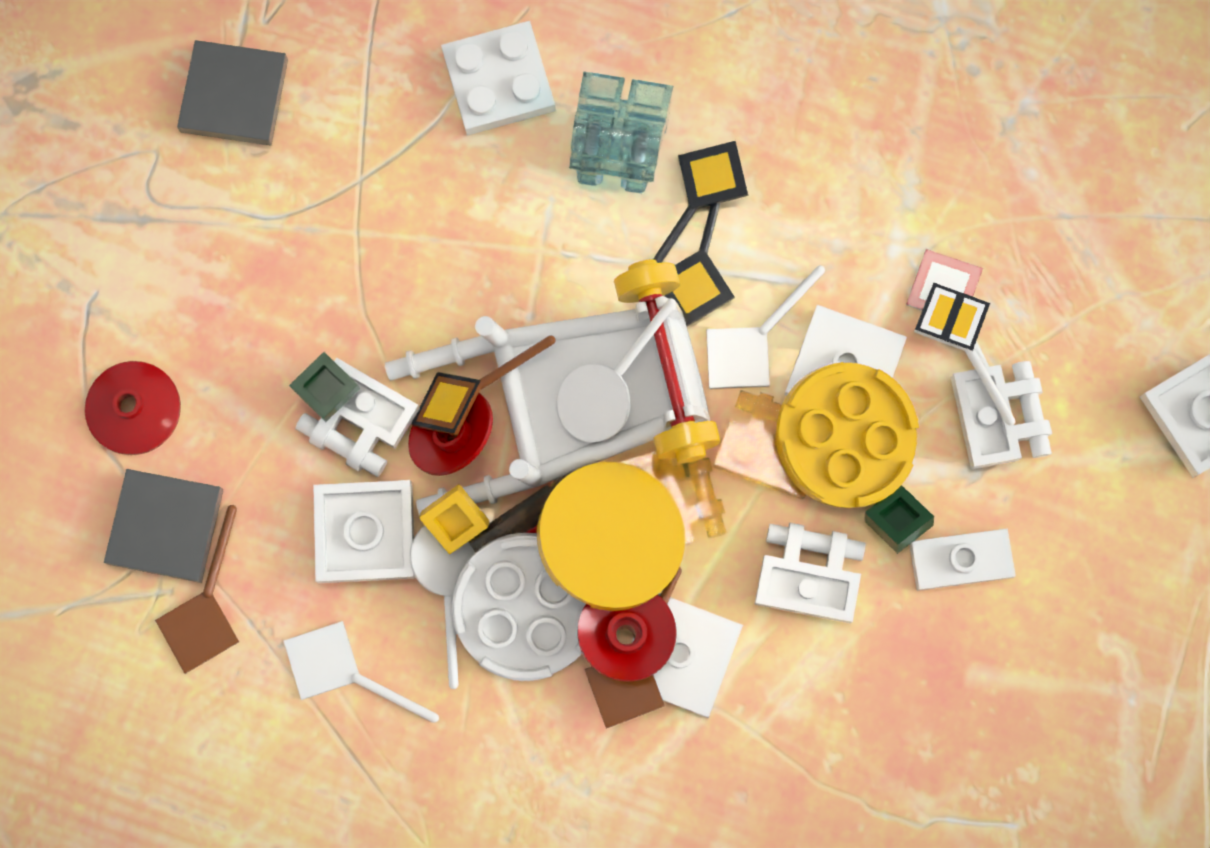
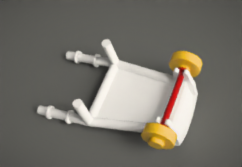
(661, 380)

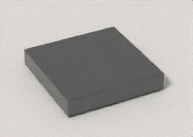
(232, 92)
(163, 525)

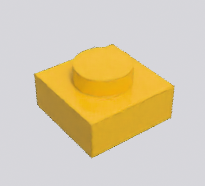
(454, 519)

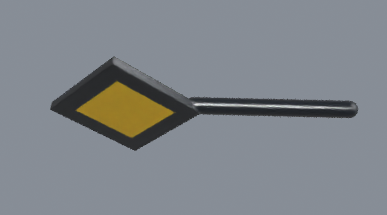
(709, 179)
(701, 284)

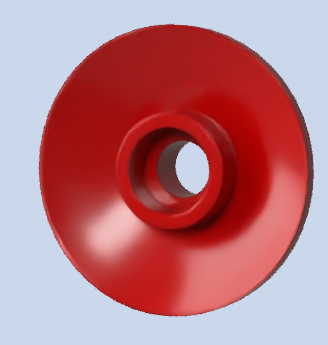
(148, 423)
(446, 453)
(652, 645)

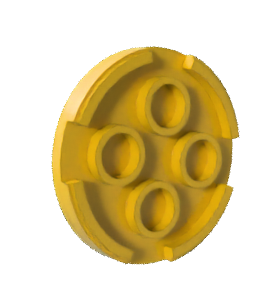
(847, 435)
(611, 536)

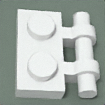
(375, 410)
(985, 433)
(809, 587)

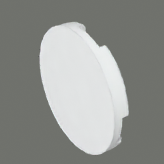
(514, 612)

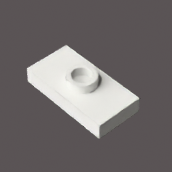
(962, 559)

